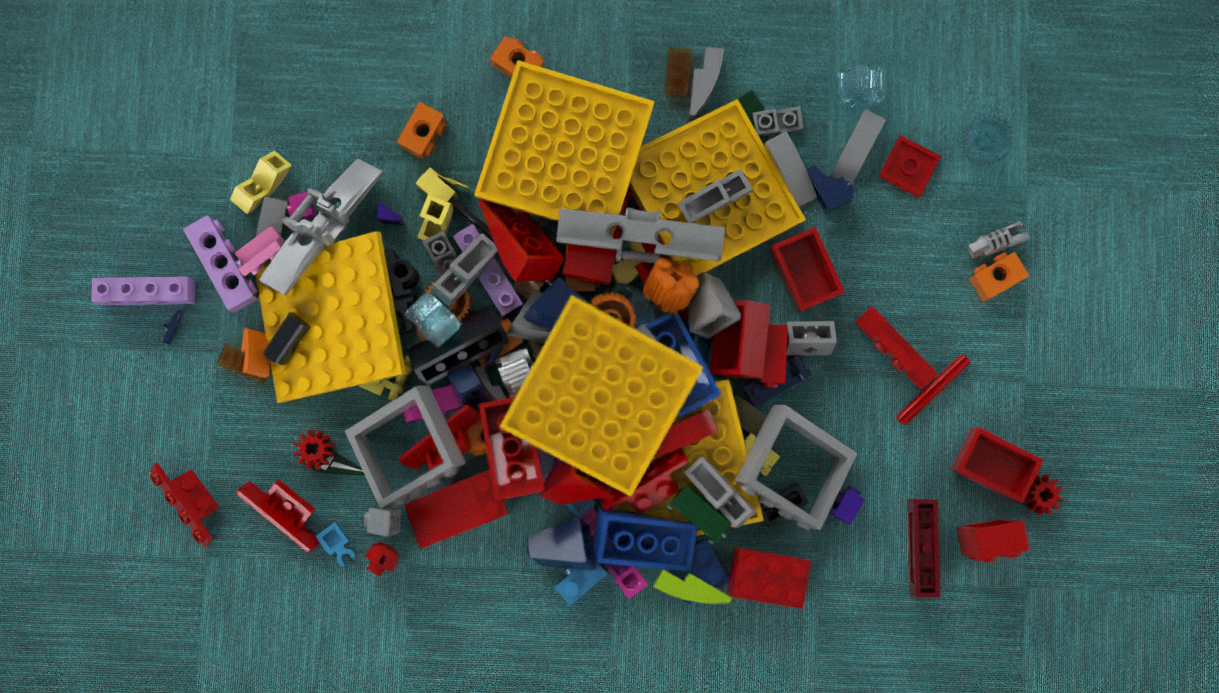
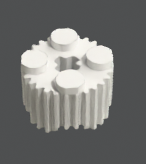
(514, 370)

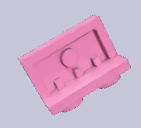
(259, 250)

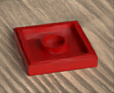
(909, 166)

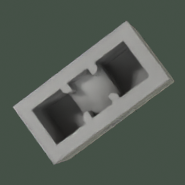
(810, 338)

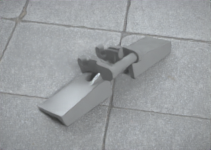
(638, 226)
(294, 258)

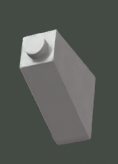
(711, 307)
(528, 330)

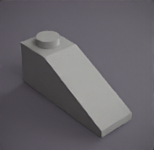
(383, 521)

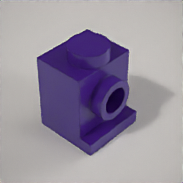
(847, 505)

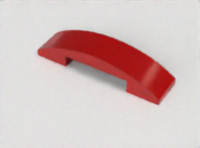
(687, 432)

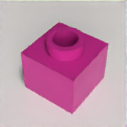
(295, 201)

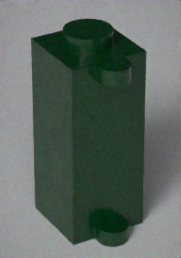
(701, 512)

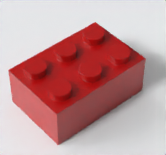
(806, 270)
(741, 346)
(997, 465)
(992, 539)
(768, 577)

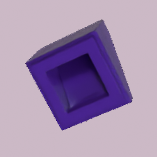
(387, 216)

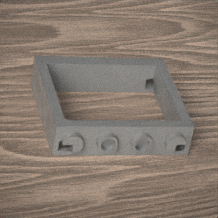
(439, 430)
(757, 455)

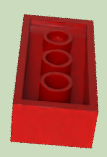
(521, 243)
(592, 262)
(512, 460)
(454, 509)

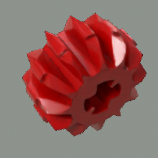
(316, 440)
(1045, 504)

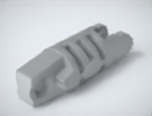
(998, 241)

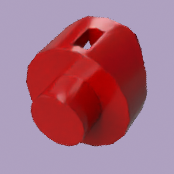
(375, 554)

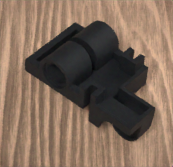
(402, 287)

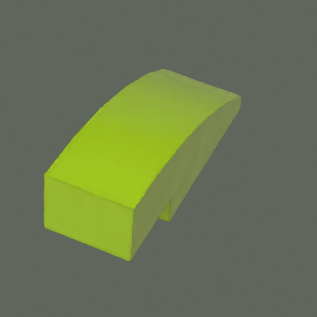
(690, 588)

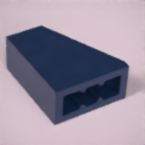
(551, 304)
(563, 546)

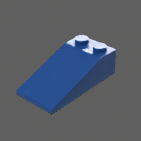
(672, 333)
(643, 540)

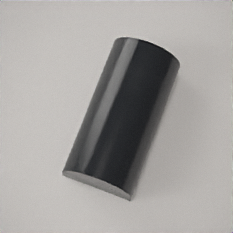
(286, 339)
(793, 494)

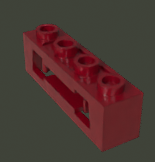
(923, 548)

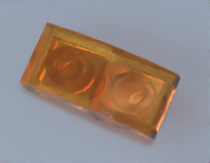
(678, 71)
(233, 360)

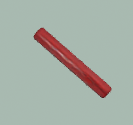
(933, 389)

